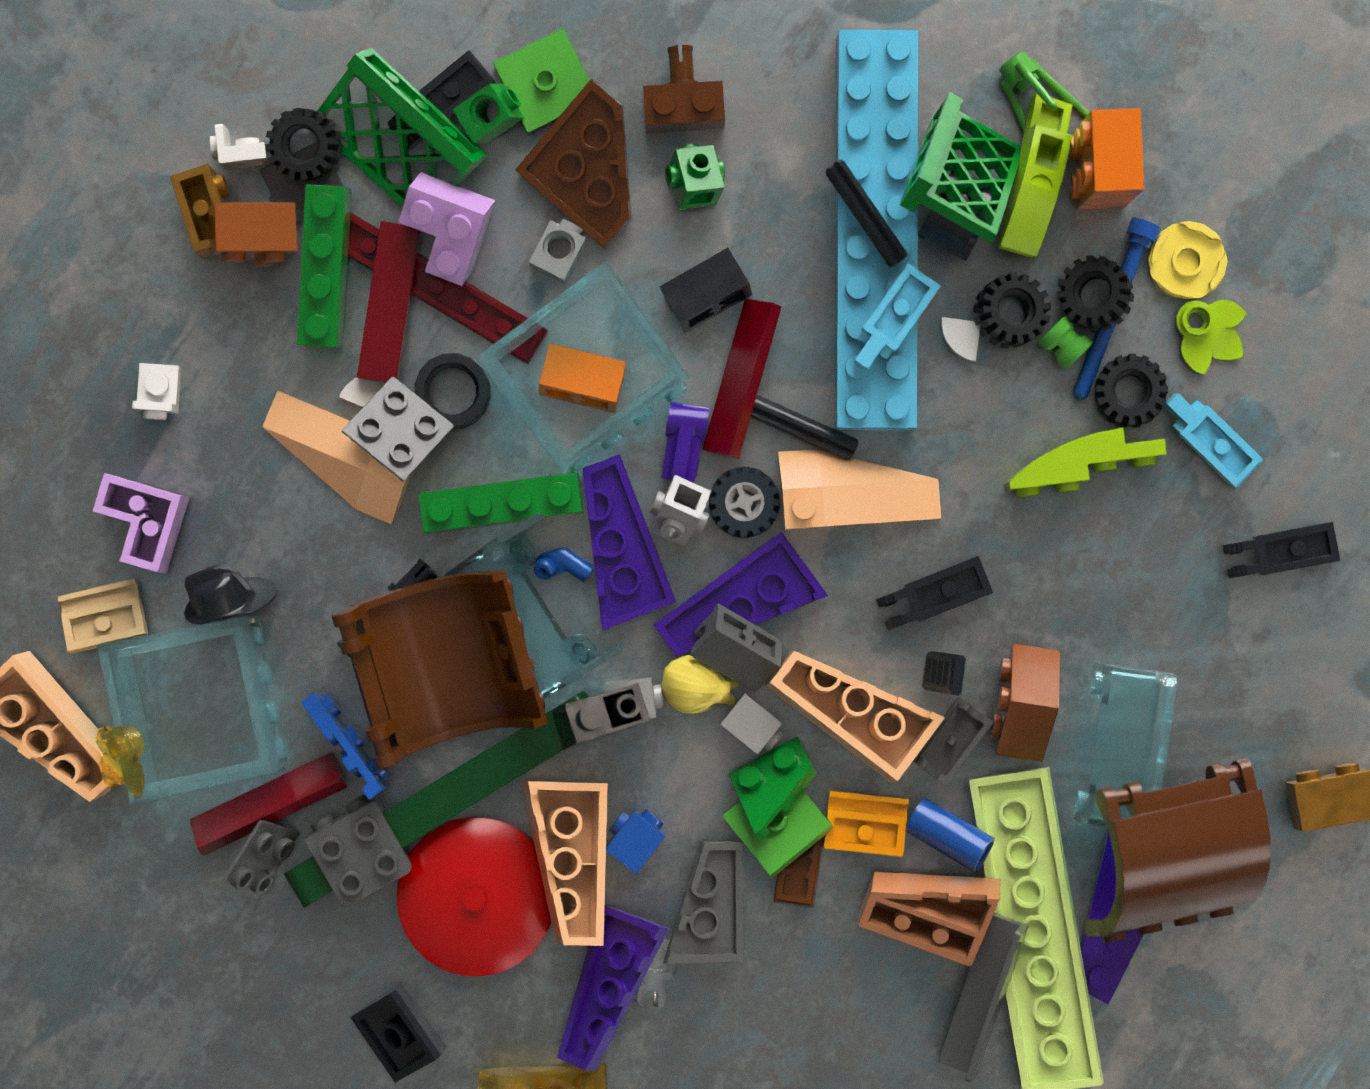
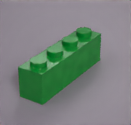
(324, 266)
(500, 503)

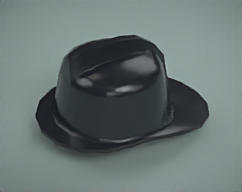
(225, 593)

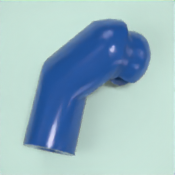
(561, 561)

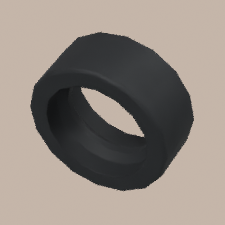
(464, 363)

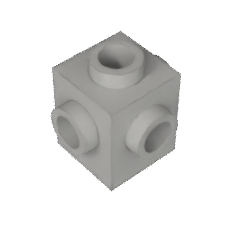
(680, 510)

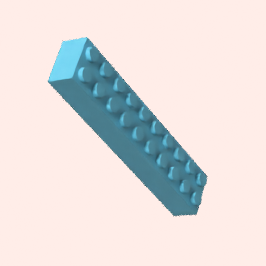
(880, 148)

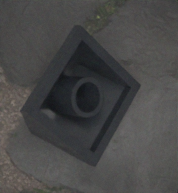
(399, 1033)

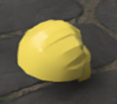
(695, 686)

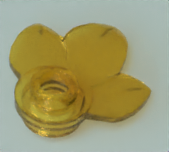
(120, 757)

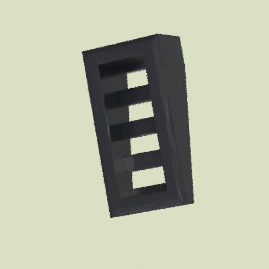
(944, 673)

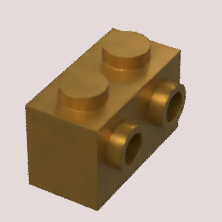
(196, 192)
(1329, 799)

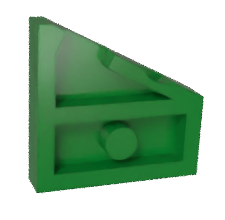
(772, 783)

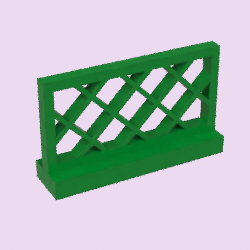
(409, 108)
(938, 156)

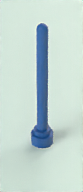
(1141, 236)

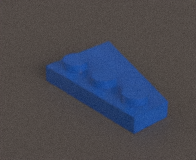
(325, 715)

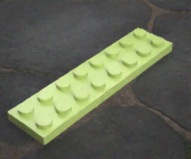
(1048, 984)

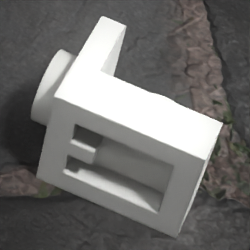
(244, 154)
(158, 390)

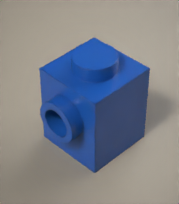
(635, 838)

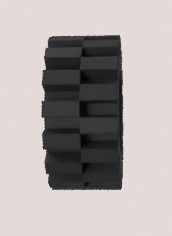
(280, 144)
(1079, 276)
(1032, 300)
(1145, 371)

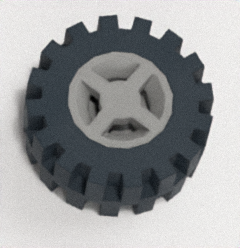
(751, 486)

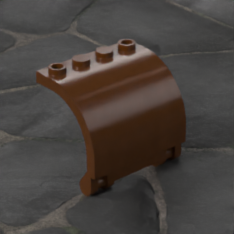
(440, 662)
(1184, 850)

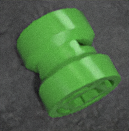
(1065, 342)

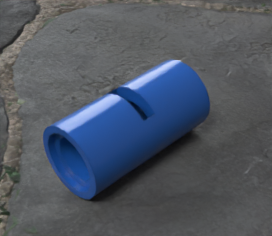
(950, 835)

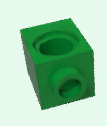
(474, 118)

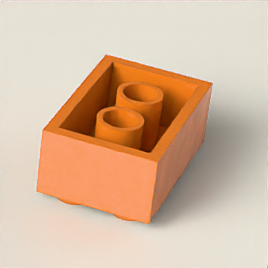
(1107, 159)

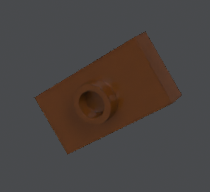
(798, 881)

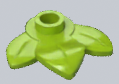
(1214, 337)

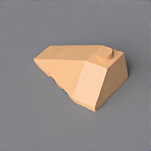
(343, 465)
(837, 492)

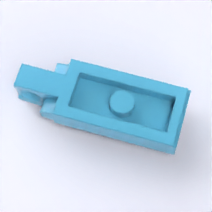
(895, 315)
(1213, 440)

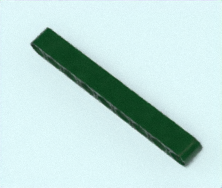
(450, 795)

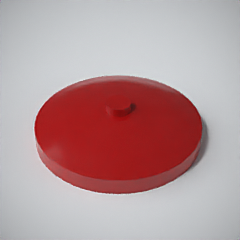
(474, 897)

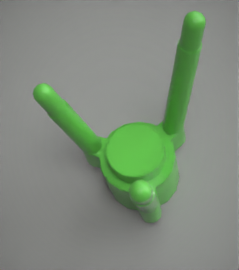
(1025, 73)

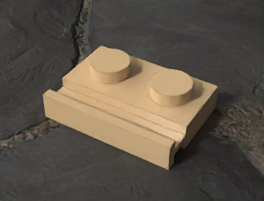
(102, 615)

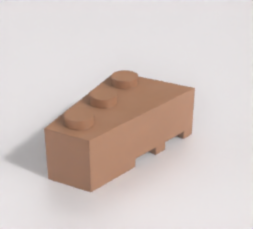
(931, 911)

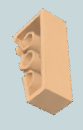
(863, 719)
(49, 726)
(571, 852)

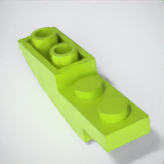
(1037, 177)
(1069, 462)

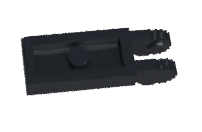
(451, 89)
(1287, 550)
(939, 592)

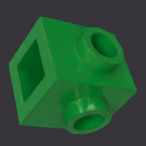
(695, 176)

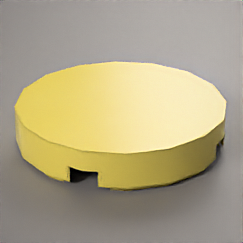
(1187, 261)

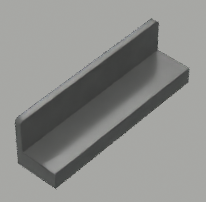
(983, 995)

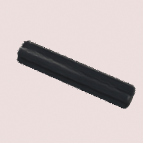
(866, 213)
(804, 428)

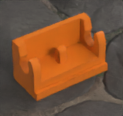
(582, 378)

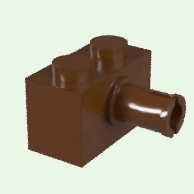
(683, 101)

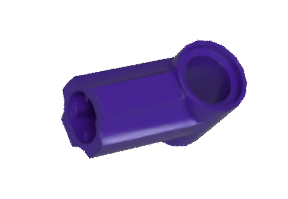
(685, 433)

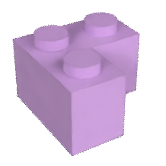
(455, 219)
(153, 517)

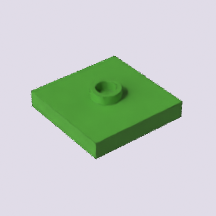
(544, 78)
(789, 833)

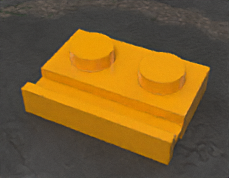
(866, 823)

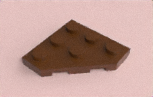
(585, 165)

